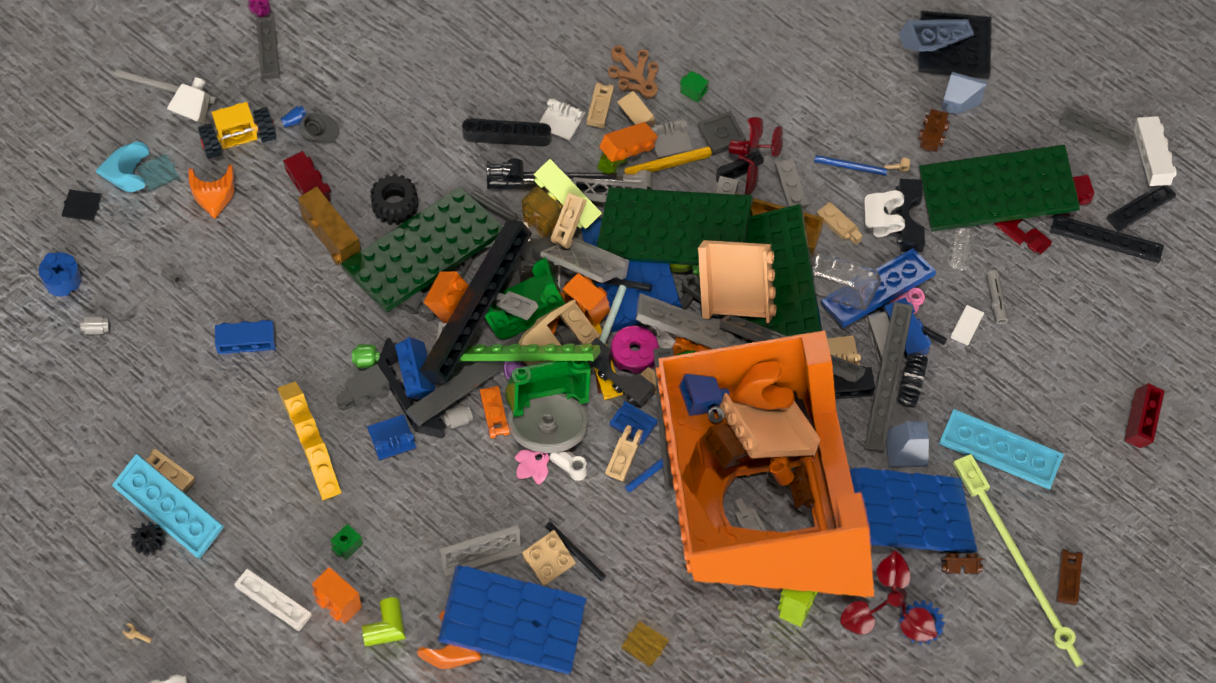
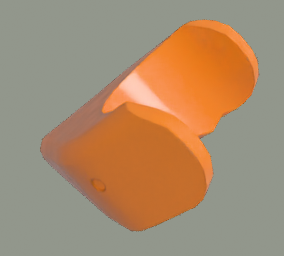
(213, 195)
(757, 388)
(450, 656)

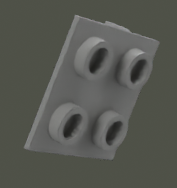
(671, 138)

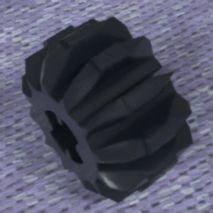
(143, 533)

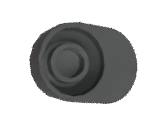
(318, 127)
(533, 248)

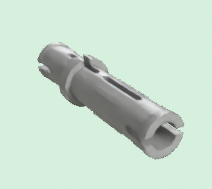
(998, 303)

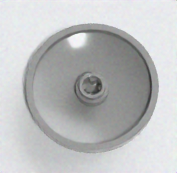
(549, 424)

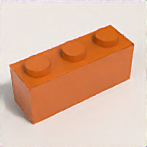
(628, 142)

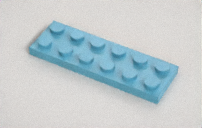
(1001, 449)
(168, 506)

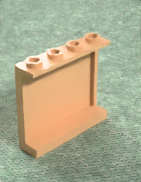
(737, 279)
(771, 431)

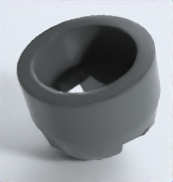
(711, 416)

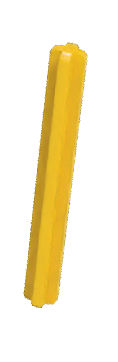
(670, 161)

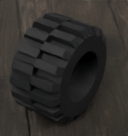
(390, 187)

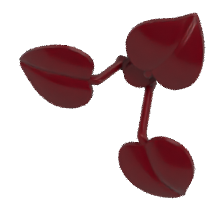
(743, 148)
(917, 623)

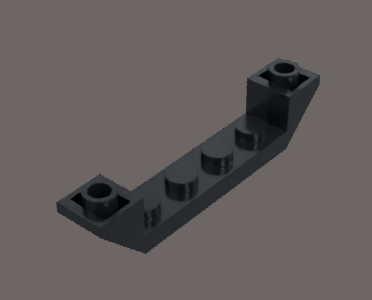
(388, 357)

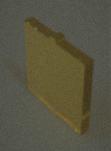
(645, 644)

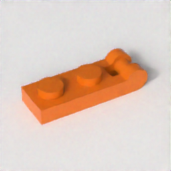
(494, 411)

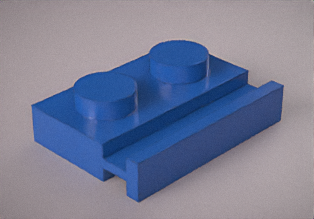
(633, 417)

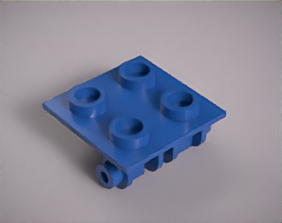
(391, 437)

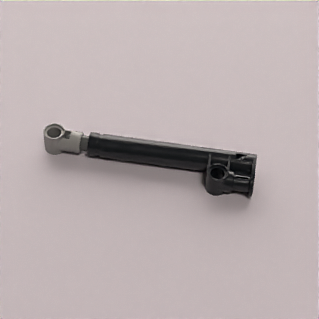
(511, 176)

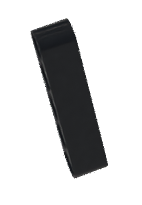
(499, 127)

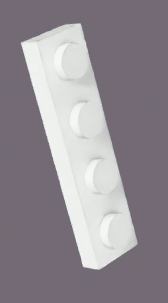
(273, 600)

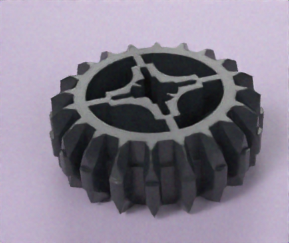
(913, 379)

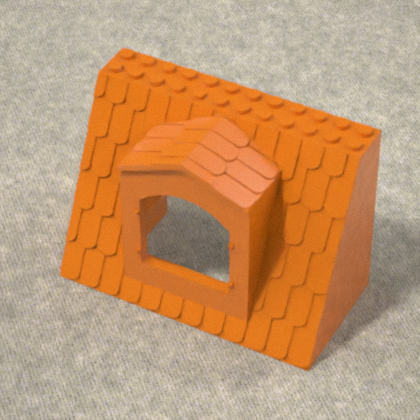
(797, 559)

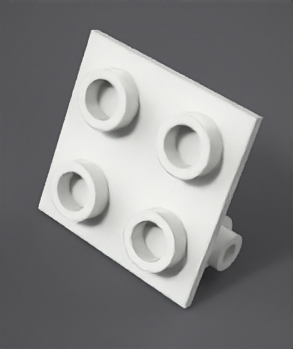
(562, 118)

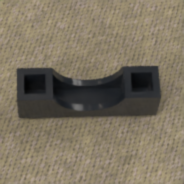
(913, 234)
(636, 387)

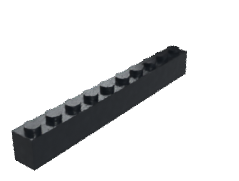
(475, 302)

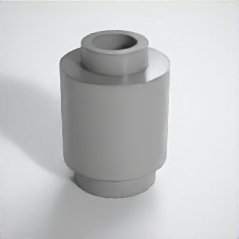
(95, 324)
(457, 416)

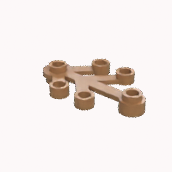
(634, 74)

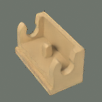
(636, 109)

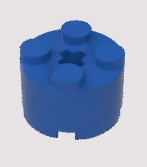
(60, 273)

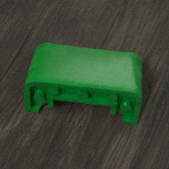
(540, 288)
(547, 380)

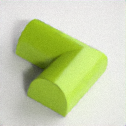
(390, 628)

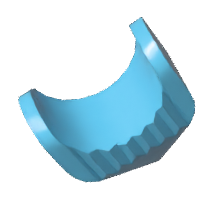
(121, 164)

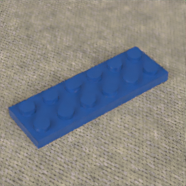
(896, 278)

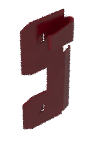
(1034, 238)

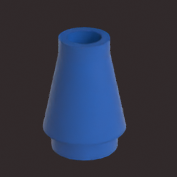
(293, 117)

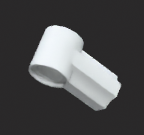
(568, 462)

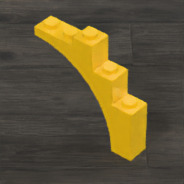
(310, 439)

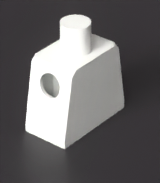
(191, 101)

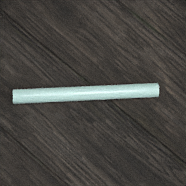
(612, 314)

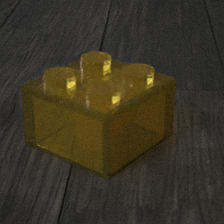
(541, 211)

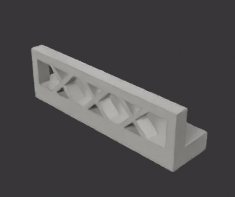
(598, 199)

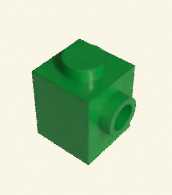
(694, 86)
(346, 542)

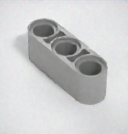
(878, 329)

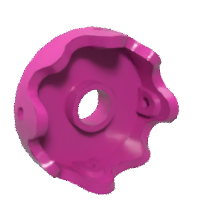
(634, 360)

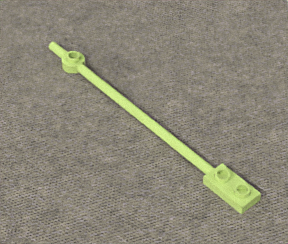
(977, 485)

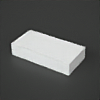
(967, 325)

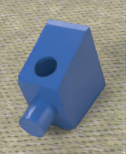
(701, 393)

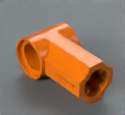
(781, 470)

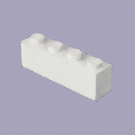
(1154, 151)

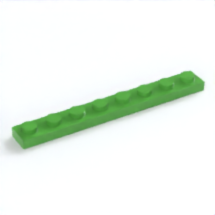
(531, 352)

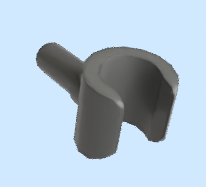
(174, 278)

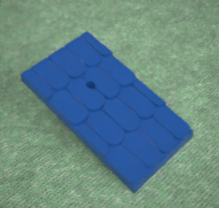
(645, 272)
(915, 510)
(512, 619)

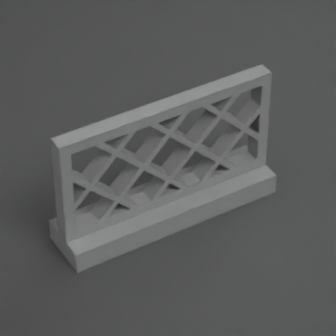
(588, 260)
(482, 551)

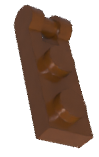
(1069, 577)

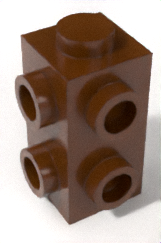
(934, 125)

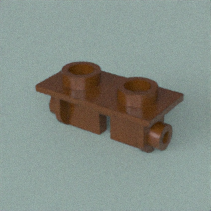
(800, 489)
(953, 563)

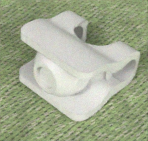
(878, 210)

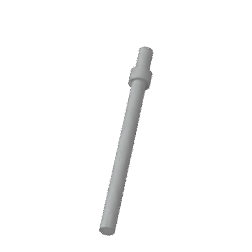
(154, 83)

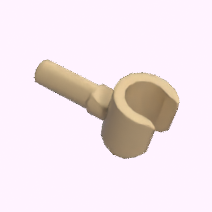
(903, 166)
(134, 634)

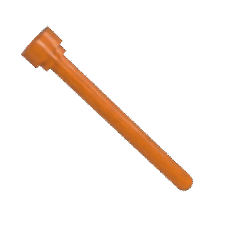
(808, 461)

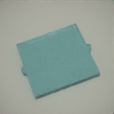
(158, 172)

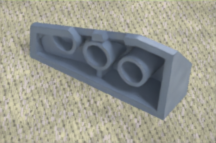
(933, 34)

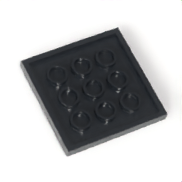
(965, 57)

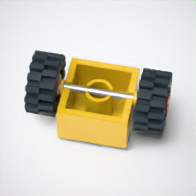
(235, 127)

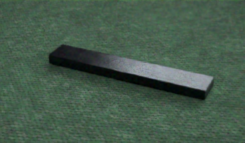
(1107, 238)

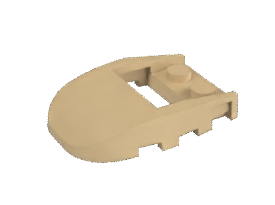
(572, 317)

